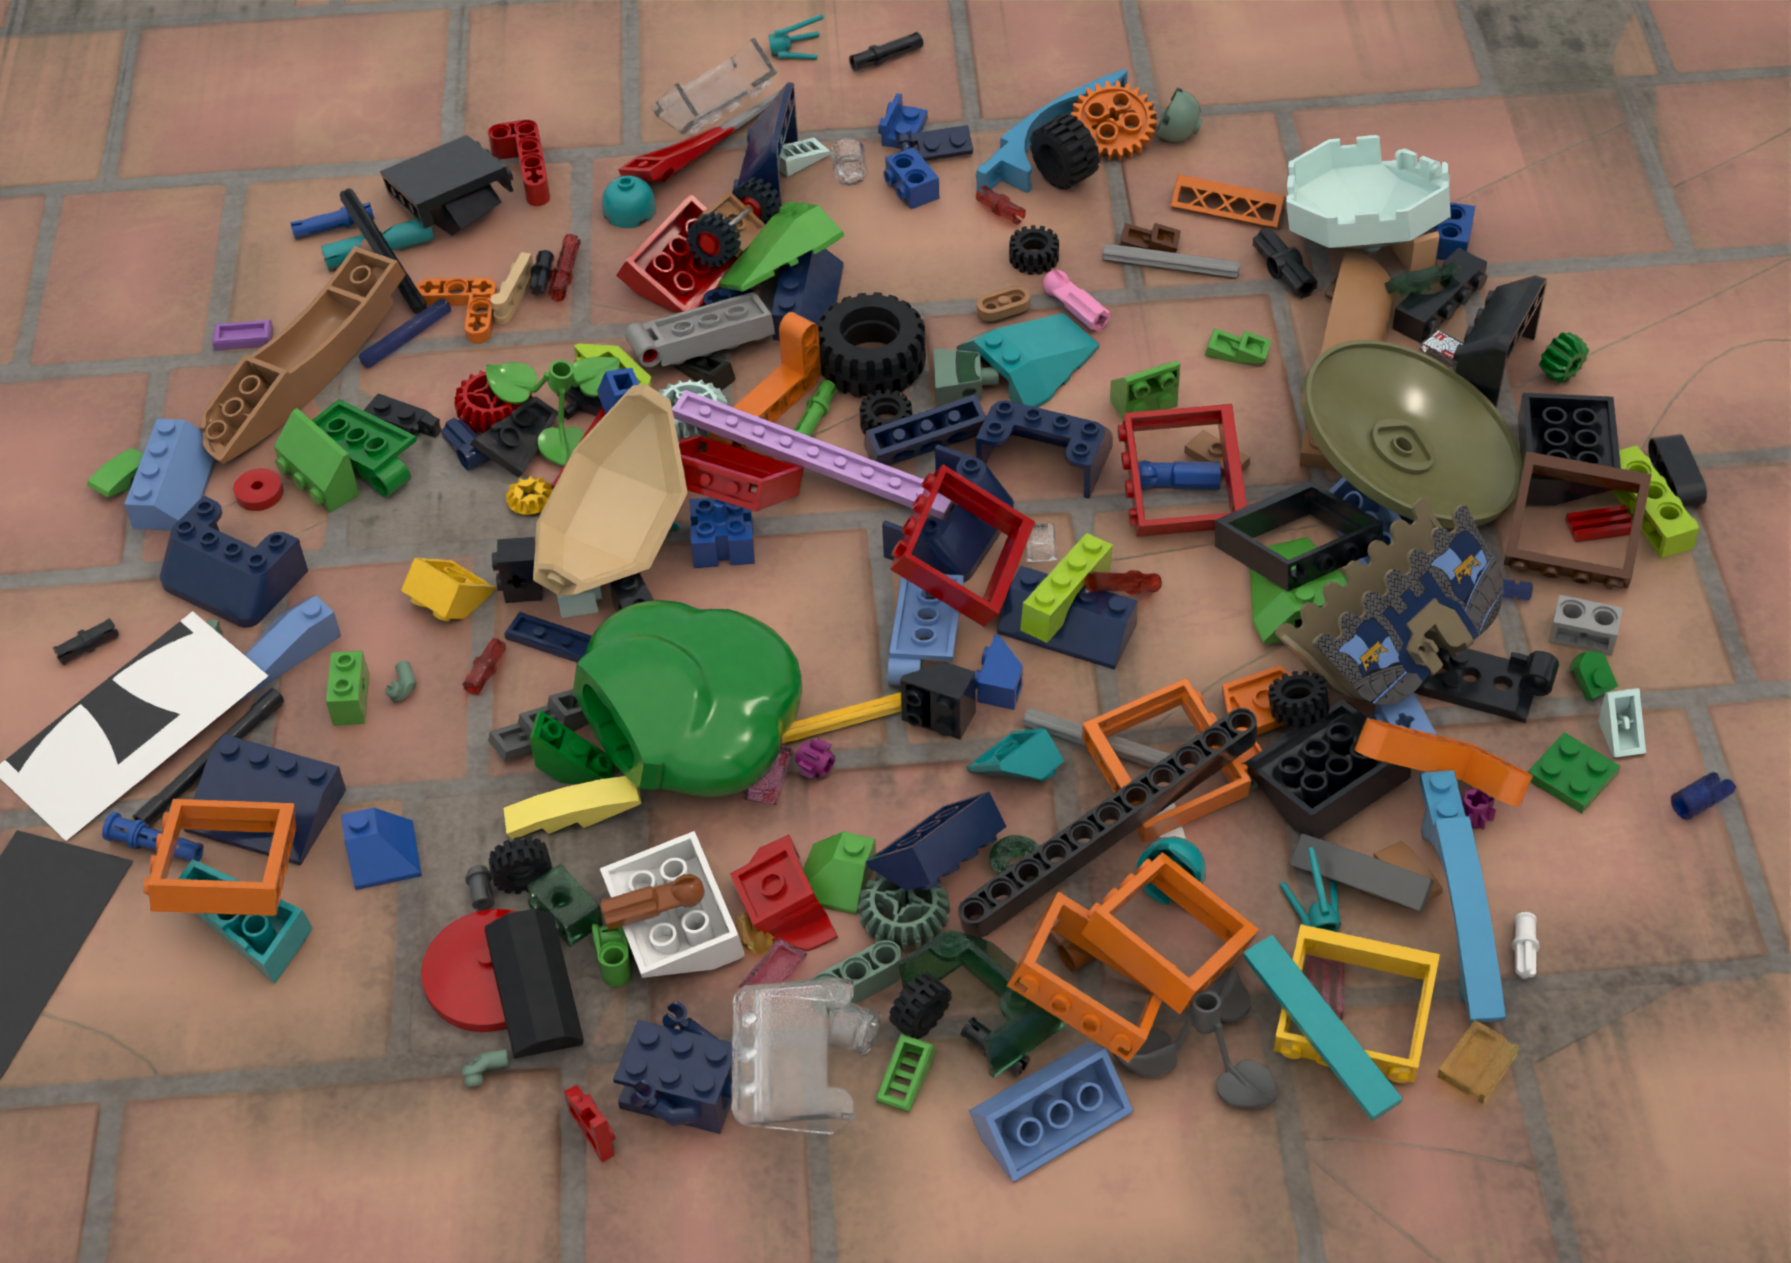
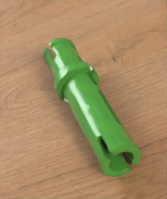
(816, 408)

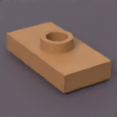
(1208, 448)

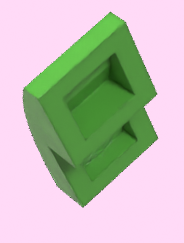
(1246, 350)
(116, 473)

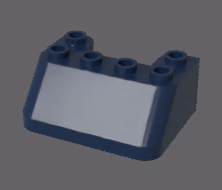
(1085, 440)
(226, 573)

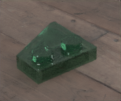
(1421, 280)

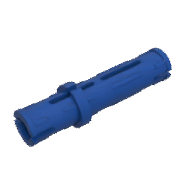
(326, 222)

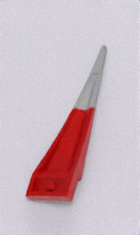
(672, 159)

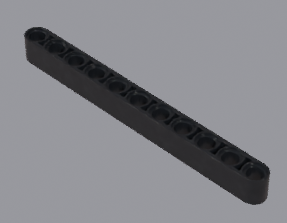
(1103, 835)

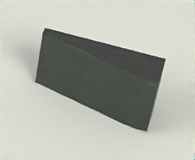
(708, 369)

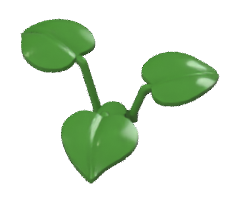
(516, 380)

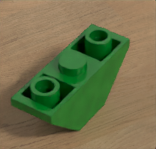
(567, 754)

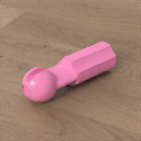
(1077, 301)

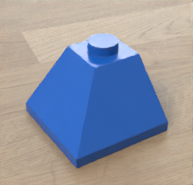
(380, 847)

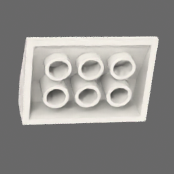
(680, 937)

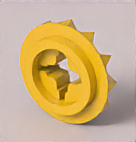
(532, 503)

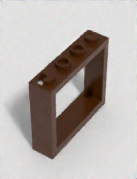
(1588, 474)

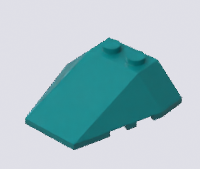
(1034, 355)

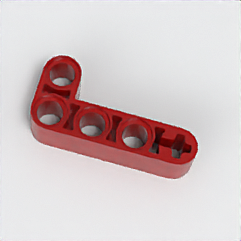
(523, 141)

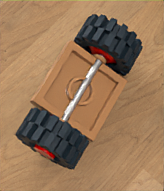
(732, 222)

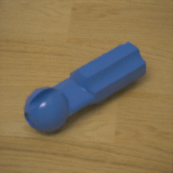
(1180, 475)

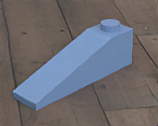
(293, 638)

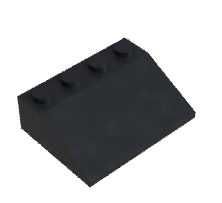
(1571, 429)
(1319, 776)

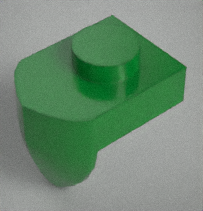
(1593, 674)

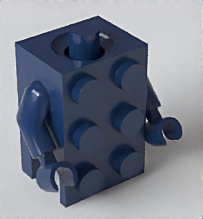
(677, 1072)

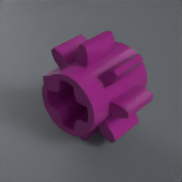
(815, 758)
(1478, 807)

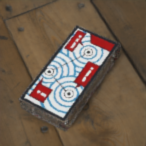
(1441, 347)

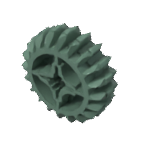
(914, 923)

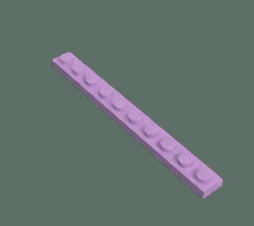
(805, 451)

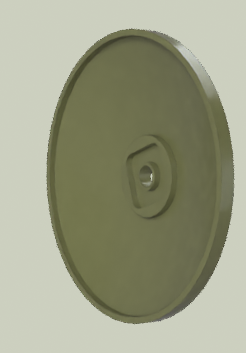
(1410, 431)

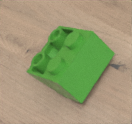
(1146, 389)

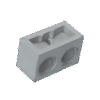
(1585, 625)

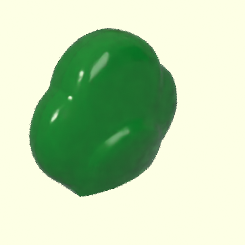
(689, 696)

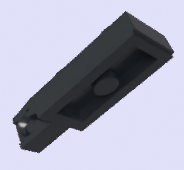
(404, 415)

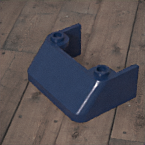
(963, 539)

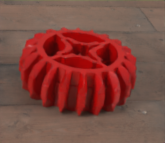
(479, 405)

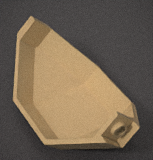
(612, 498)

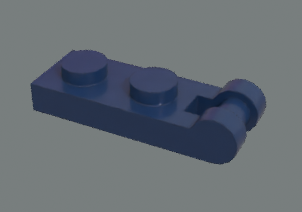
(938, 143)

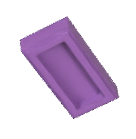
(242, 334)

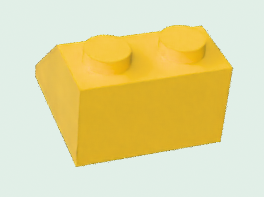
(445, 588)

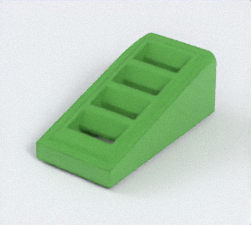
(904, 1046)

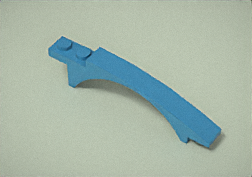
(1011, 162)
(1454, 841)

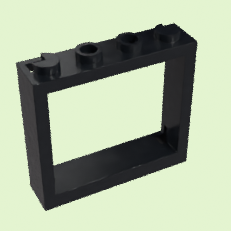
(1236, 533)

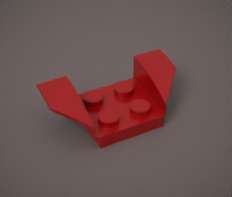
(782, 898)

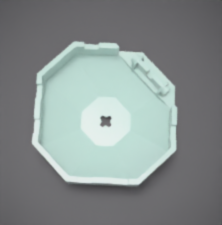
(1359, 201)

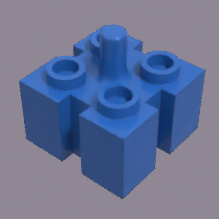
(720, 533)

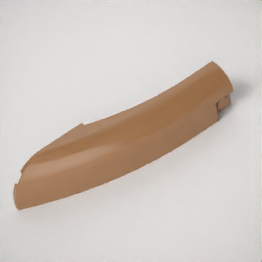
(1357, 312)

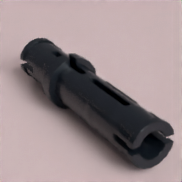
(877, 54)

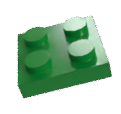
(1573, 772)

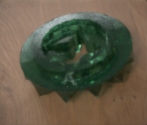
(1008, 847)

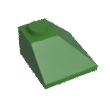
(839, 870)

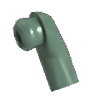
(404, 685)
(484, 1061)

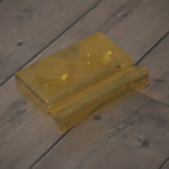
(1478, 1061)

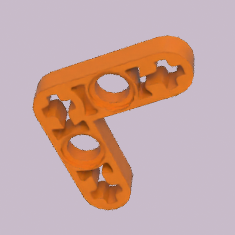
(432, 289)

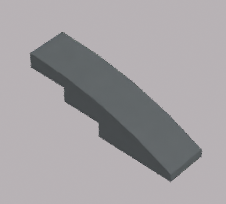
(514, 739)
(1364, 873)

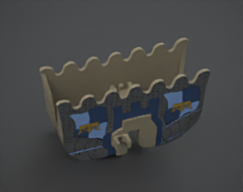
(1416, 593)

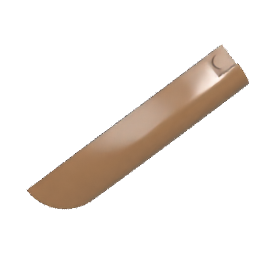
(301, 357)

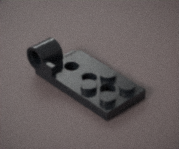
(1521, 673)

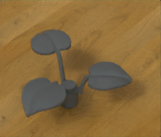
(1226, 1000)

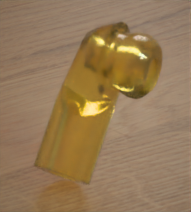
(749, 938)

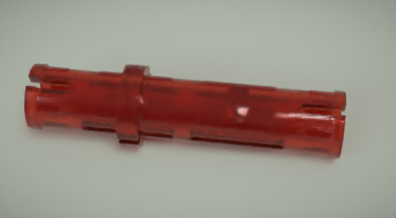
(562, 274)
(1131, 582)

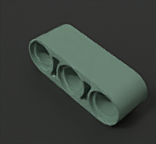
(870, 968)

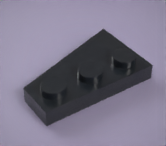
(515, 438)

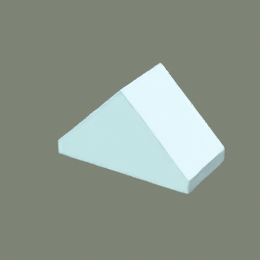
(1623, 722)

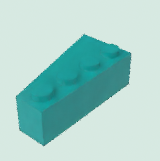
(261, 939)

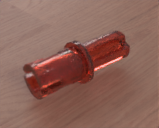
(484, 667)

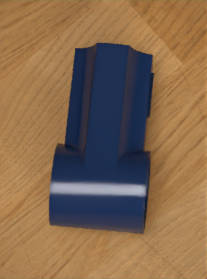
(459, 437)

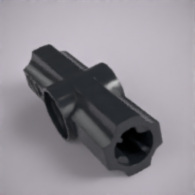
(1284, 263)

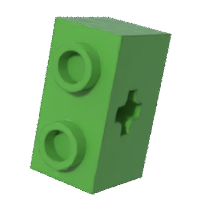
(347, 688)

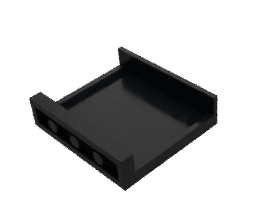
(443, 176)

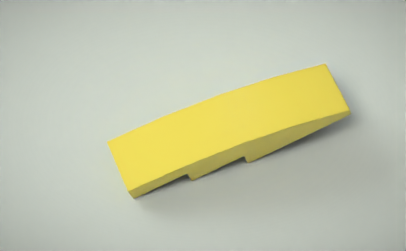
(578, 803)

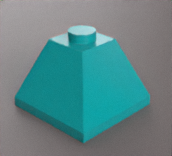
(1020, 756)

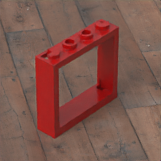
(1178, 418)
(729, 472)
(987, 508)

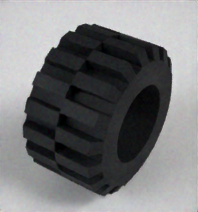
(1064, 151)

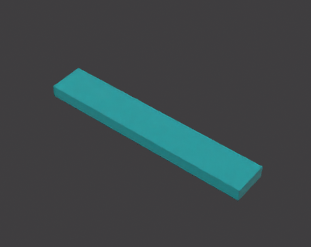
(1322, 1028)

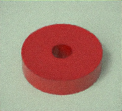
(258, 489)

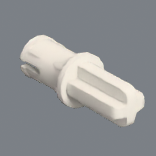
(1525, 944)

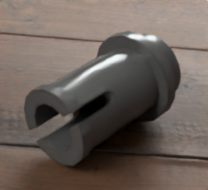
(479, 882)

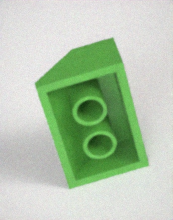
(315, 462)

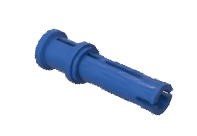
(137, 836)

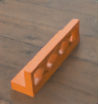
(1231, 192)

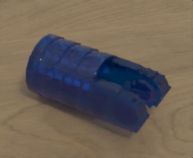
(1701, 795)

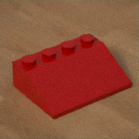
(666, 269)

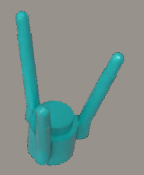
(780, 40)
(1321, 913)

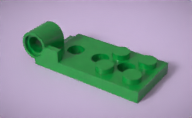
(359, 435)

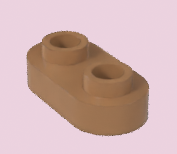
(1003, 303)

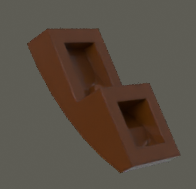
(1159, 238)

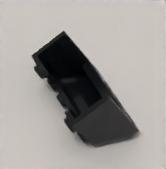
(1508, 314)

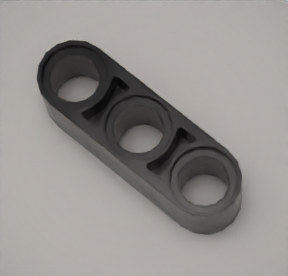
(1677, 465)

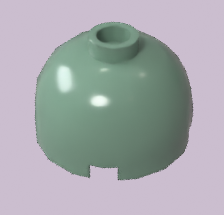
(1180, 118)

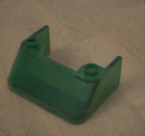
(1027, 1022)

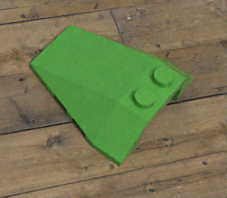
(780, 242)
(1275, 605)

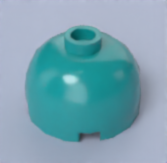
(628, 202)
(1180, 851)

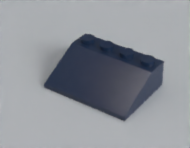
(265, 774)

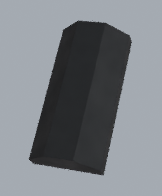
(533, 983)

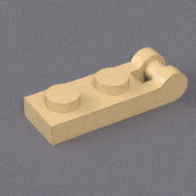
(512, 289)

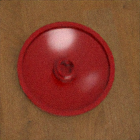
(461, 976)

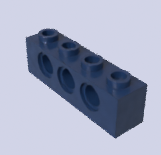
(925, 430)

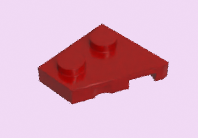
(591, 1122)

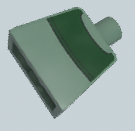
(960, 375)

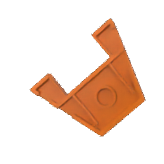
(1252, 694)

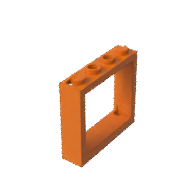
(1179, 693)
(213, 895)
(1145, 962)
(1069, 1002)

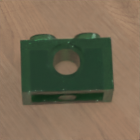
(560, 889)

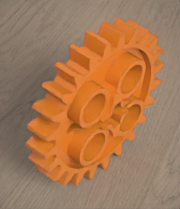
(1115, 119)

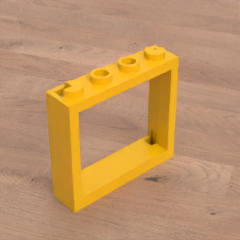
(1371, 955)

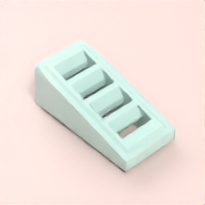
(796, 158)

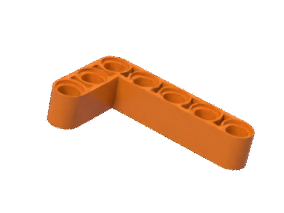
(789, 381)
(1438, 753)

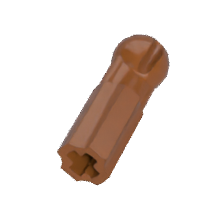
(651, 901)

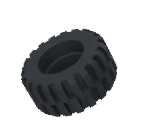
(871, 320)

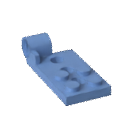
(906, 649)

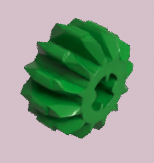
(1564, 357)

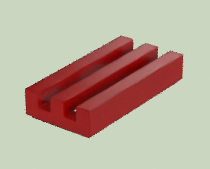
(1599, 519)

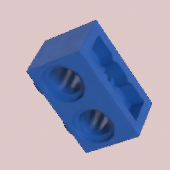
(911, 178)
(1455, 230)

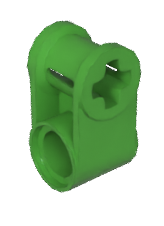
(613, 955)

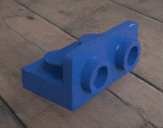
(900, 120)

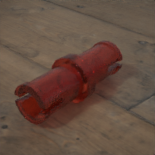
(1000, 204)

